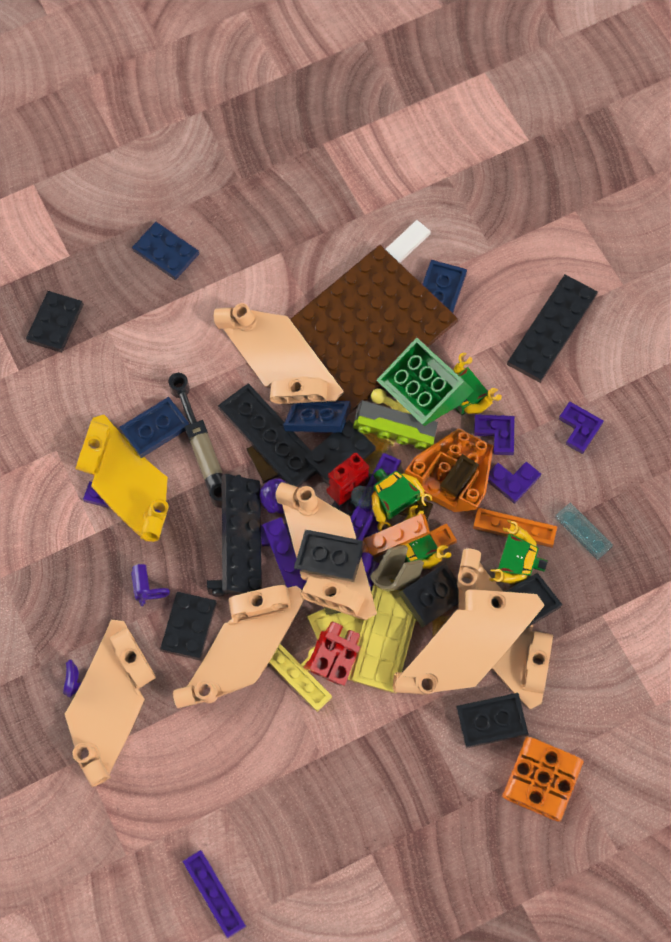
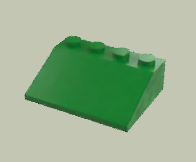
(424, 383)

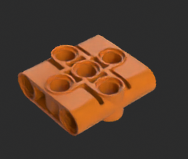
(565, 771)

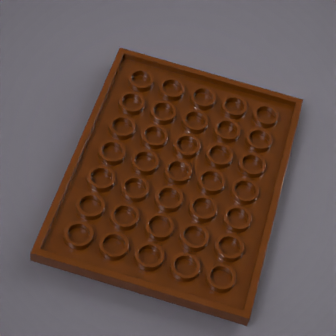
(369, 321)

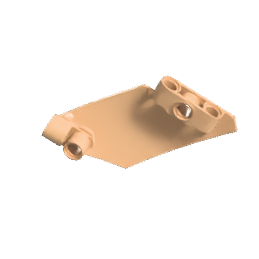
(243, 644)
(516, 664)

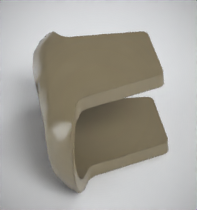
(393, 568)

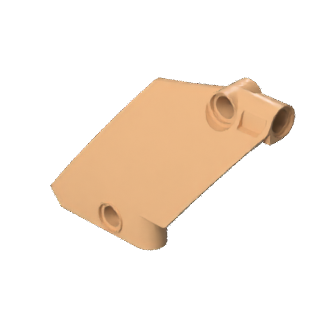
(278, 355)
(317, 515)
(469, 642)
(108, 702)

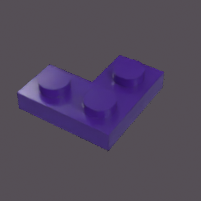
(584, 424)
(501, 428)
(513, 485)

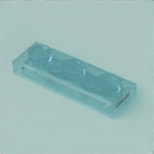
(584, 531)

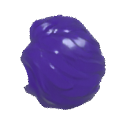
(268, 496)

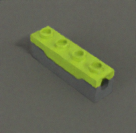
(394, 425)

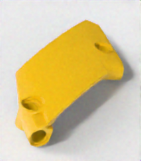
(124, 479)

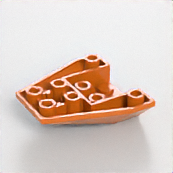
(437, 461)

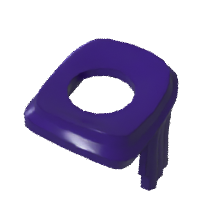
(71, 685)

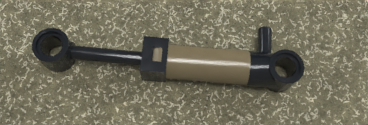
(199, 440)

